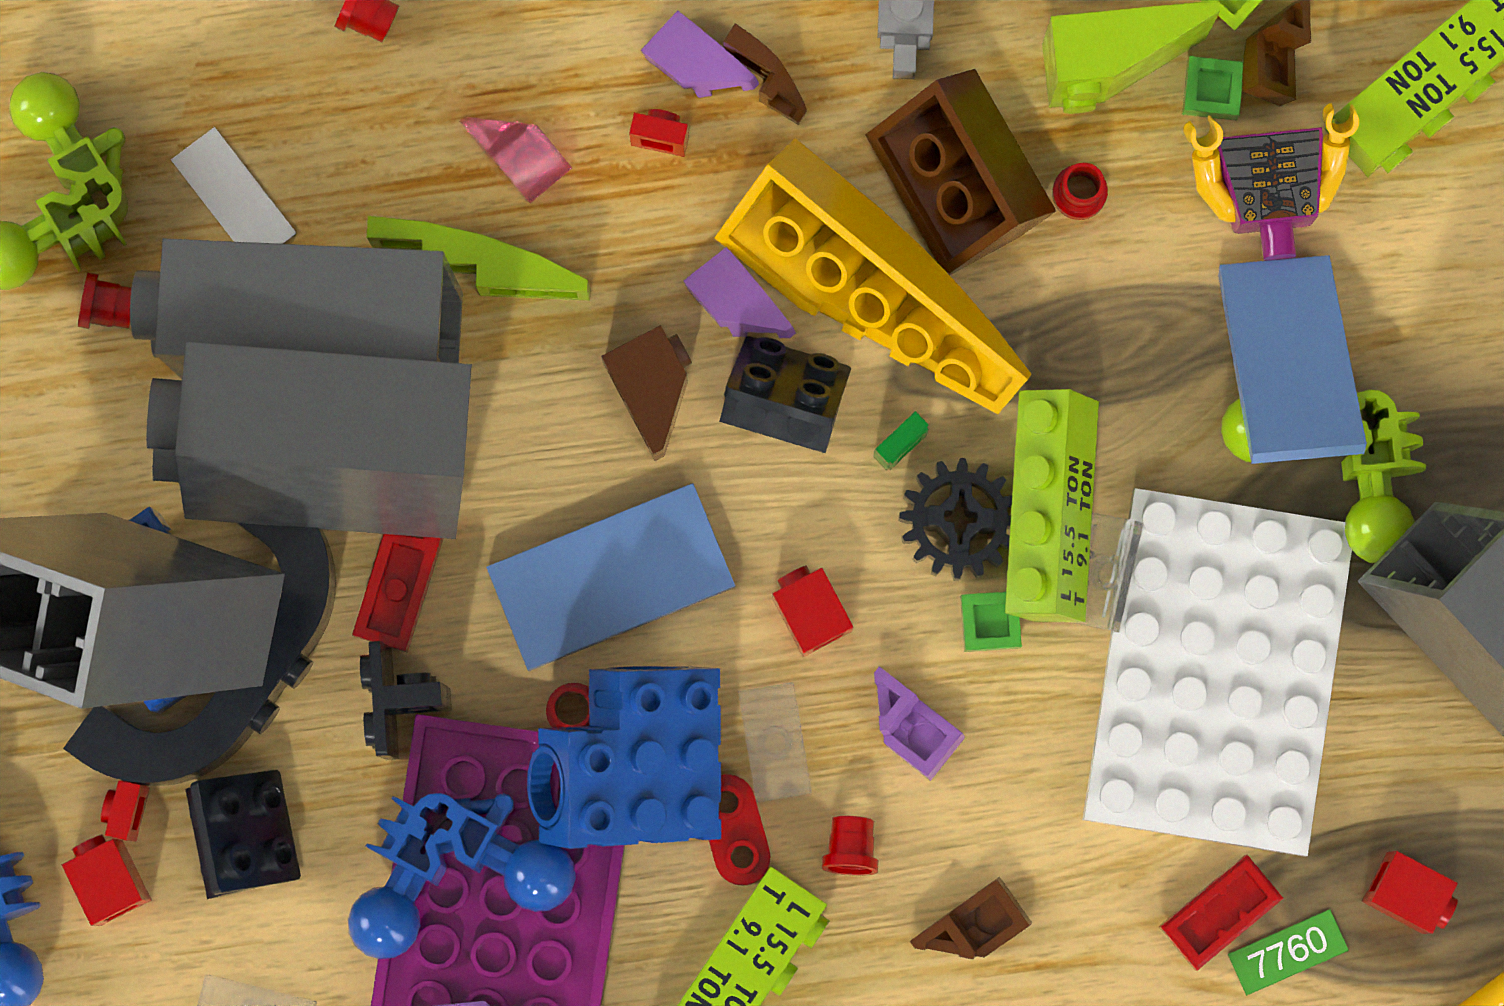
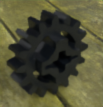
(932, 519)

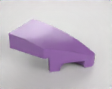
(695, 58)
(736, 298)
(914, 728)

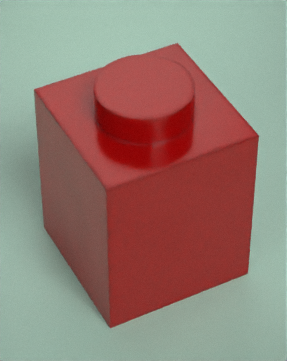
(811, 609)
(105, 880)
(1412, 893)

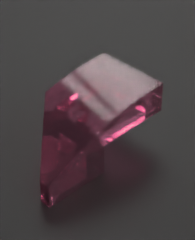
(520, 153)

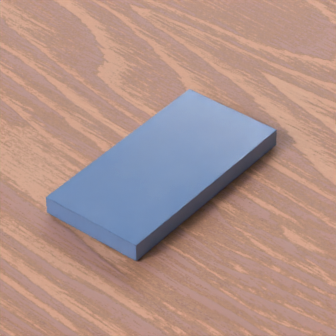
(1291, 359)
(610, 577)

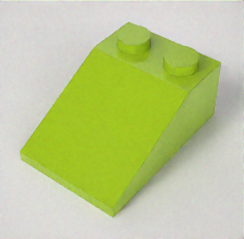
(1107, 51)

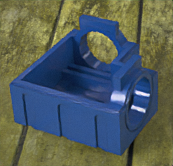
(640, 765)

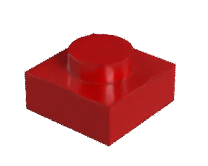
(659, 132)
(124, 810)

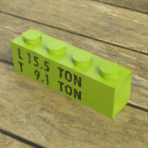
(1425, 84)
(1052, 506)
(760, 945)

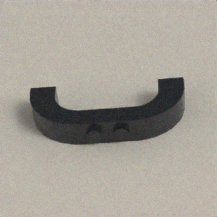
(231, 716)

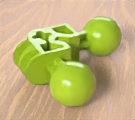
(47, 111)
(1378, 516)

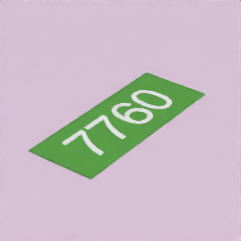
(1288, 952)

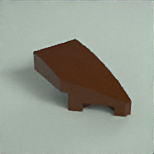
(1271, 54)
(779, 89)
(976, 924)

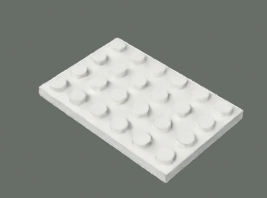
(1220, 674)

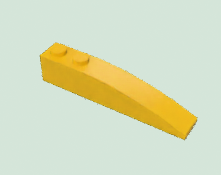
(855, 264)

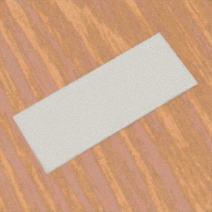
(231, 191)

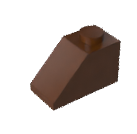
(651, 384)

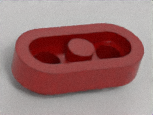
(741, 829)

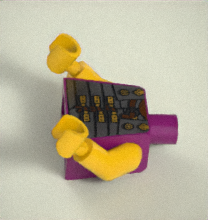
(1272, 178)

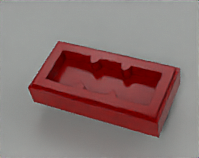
(1221, 912)

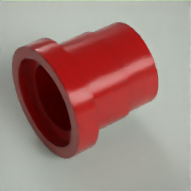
(367, 17)
(1074, 207)
(104, 303)
(555, 698)
(851, 847)

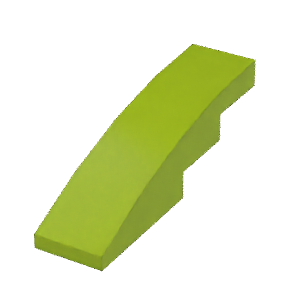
(498, 266)

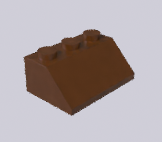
(960, 171)

